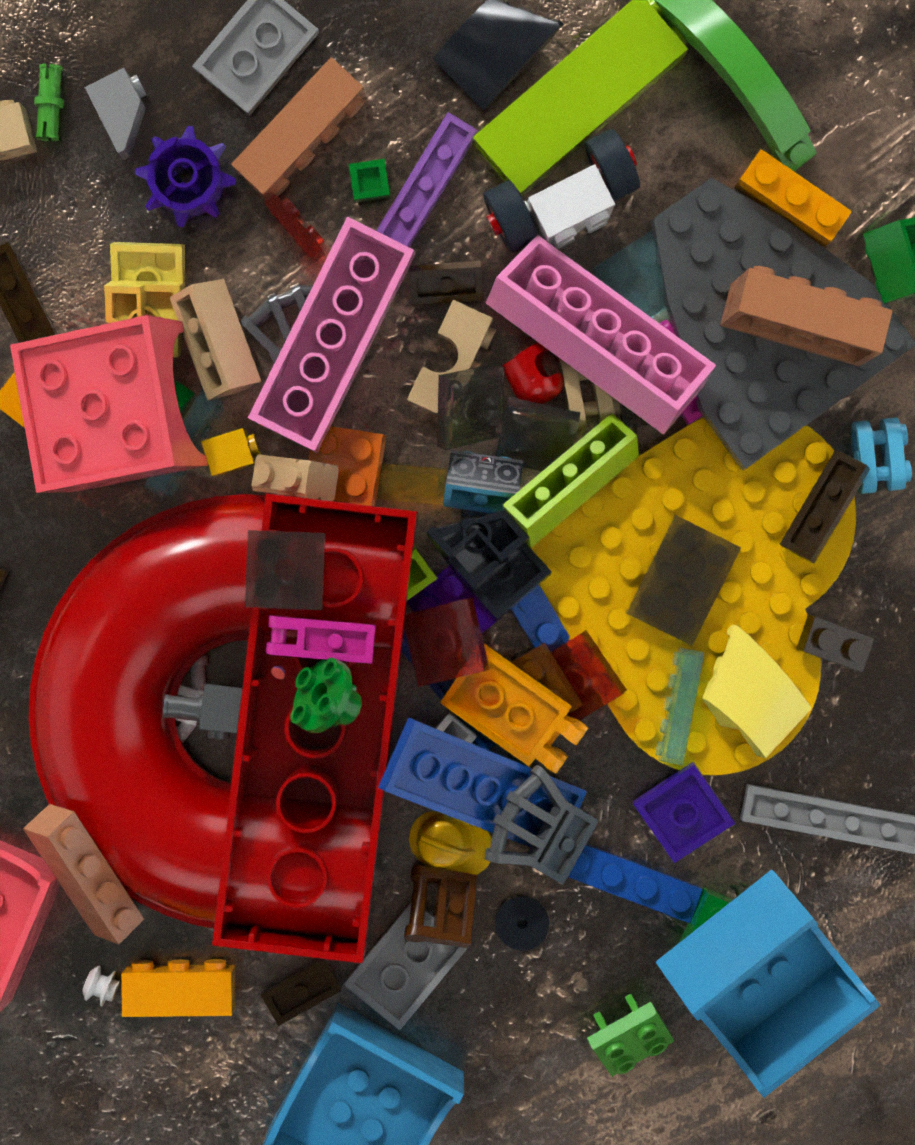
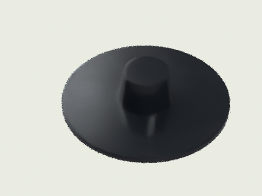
(522, 923)

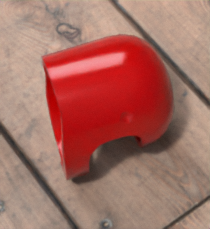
(529, 378)

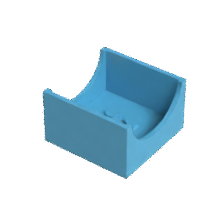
(767, 983)
(365, 1089)

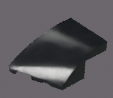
(494, 48)
(491, 560)

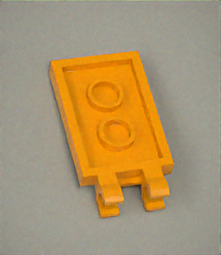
(514, 712)

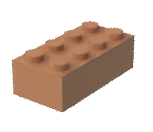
(806, 316)

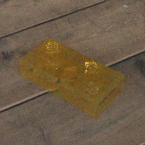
(412, 484)

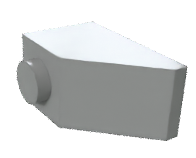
(119, 108)

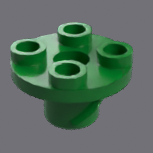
(325, 697)

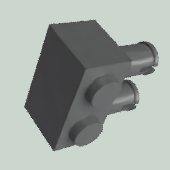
(213, 711)

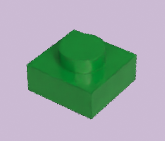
(369, 180)

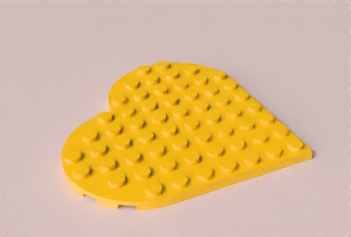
(612, 537)

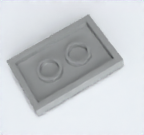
(255, 51)
(400, 972)

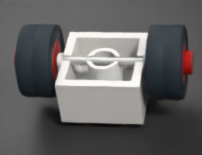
(569, 205)

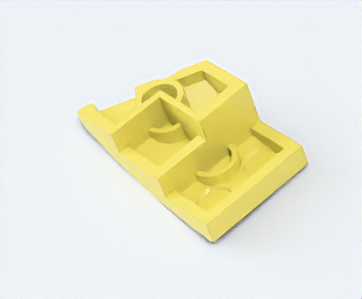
(144, 281)
(753, 694)

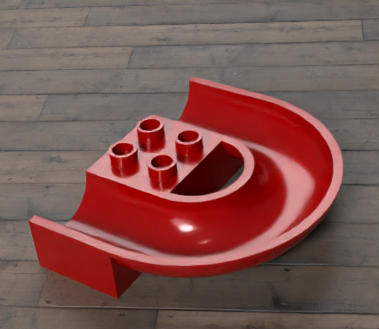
(294, 837)

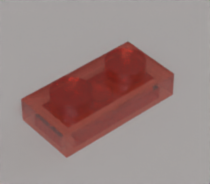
(286, 215)

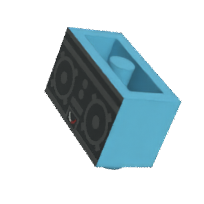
(481, 481)

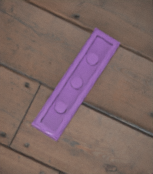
(428, 180)

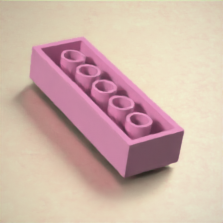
(600, 333)
(332, 335)

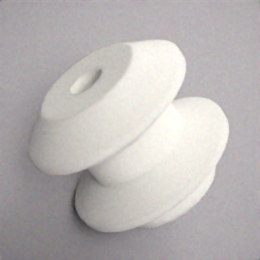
(100, 986)

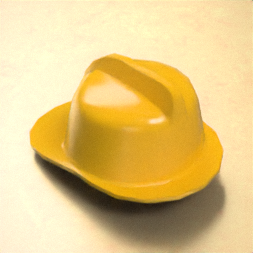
(449, 843)

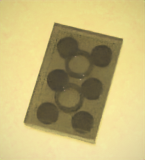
(683, 580)

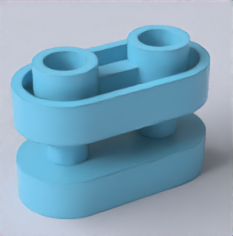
(892, 438)

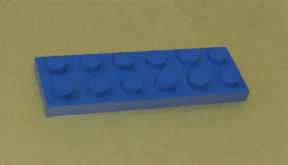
(463, 779)

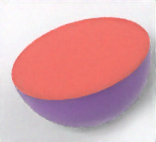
(278, 672)

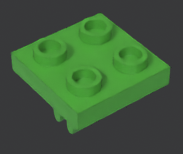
(630, 1038)

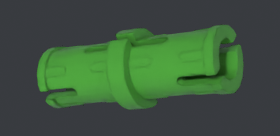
(49, 102)

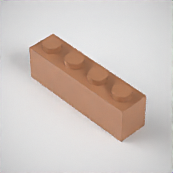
(299, 129)
(83, 873)

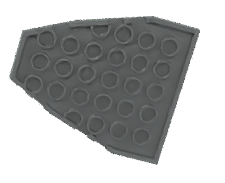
(759, 386)

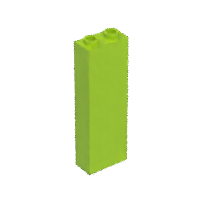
(581, 94)

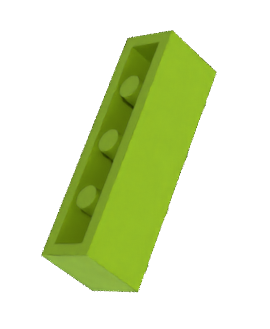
(573, 478)

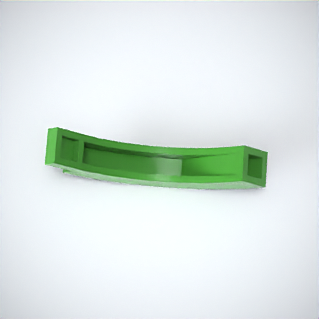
(747, 75)

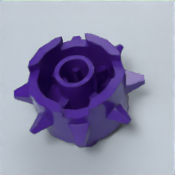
(191, 156)

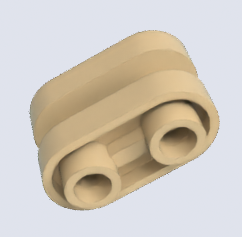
(601, 406)

